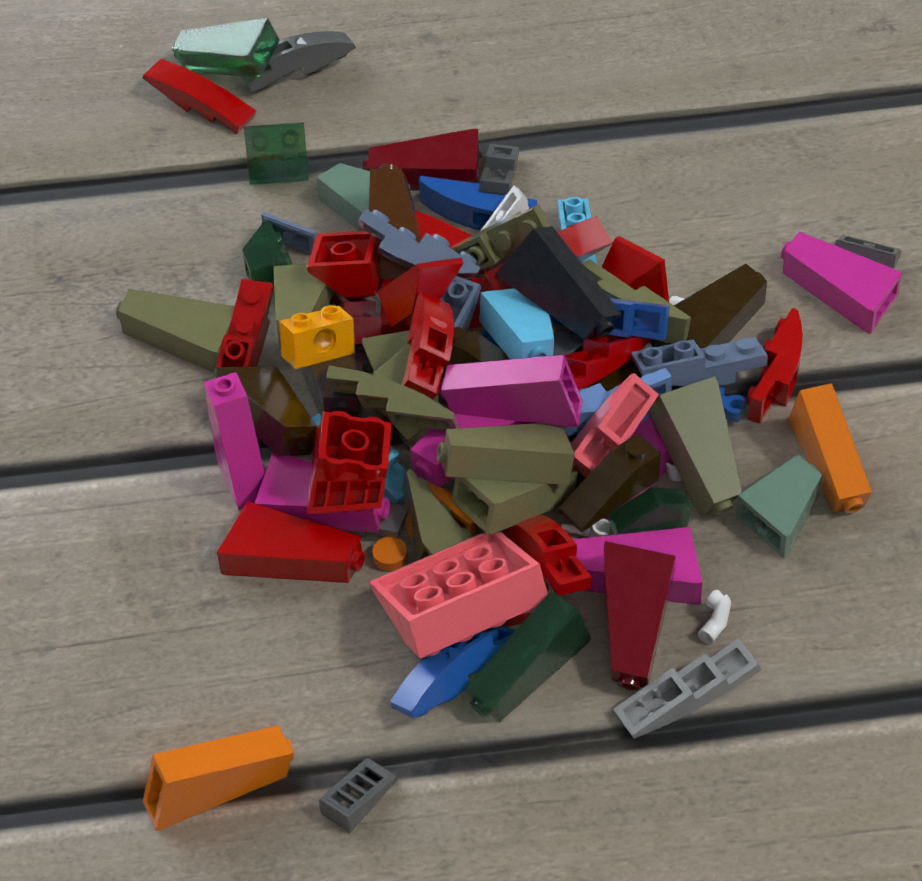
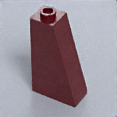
(438, 156)
(636, 605)

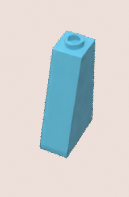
(516, 324)

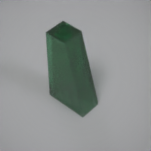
(228, 49)
(528, 657)

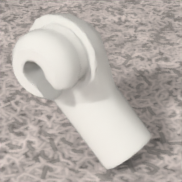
(719, 618)

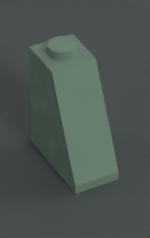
(345, 191)
(781, 503)

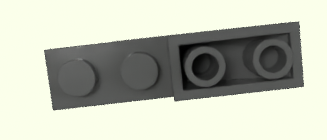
(305, 51)

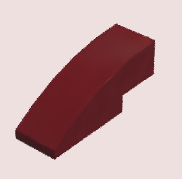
(364, 315)

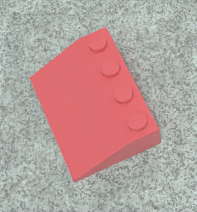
(460, 592)

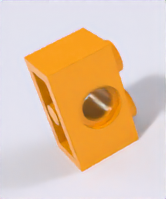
(302, 344)

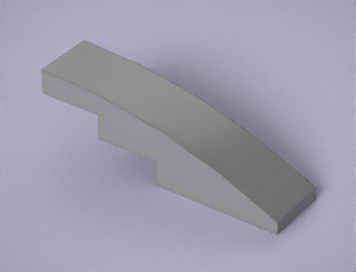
(686, 691)

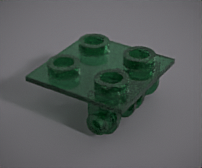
(276, 153)

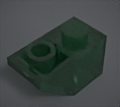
(264, 253)
(652, 511)

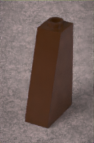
(392, 197)

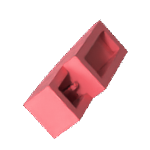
(612, 423)

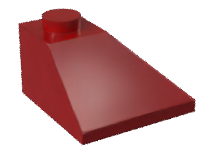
(347, 262)
(637, 267)
(401, 294)

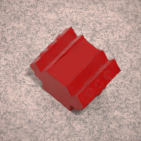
(348, 463)

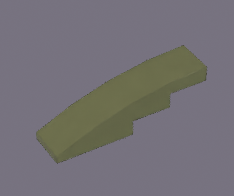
(401, 403)

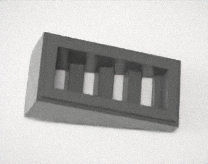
(350, 817)

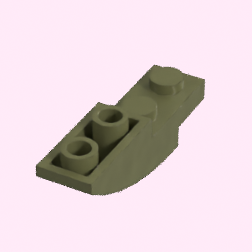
(502, 237)
(678, 321)

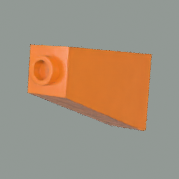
(830, 447)
(213, 773)

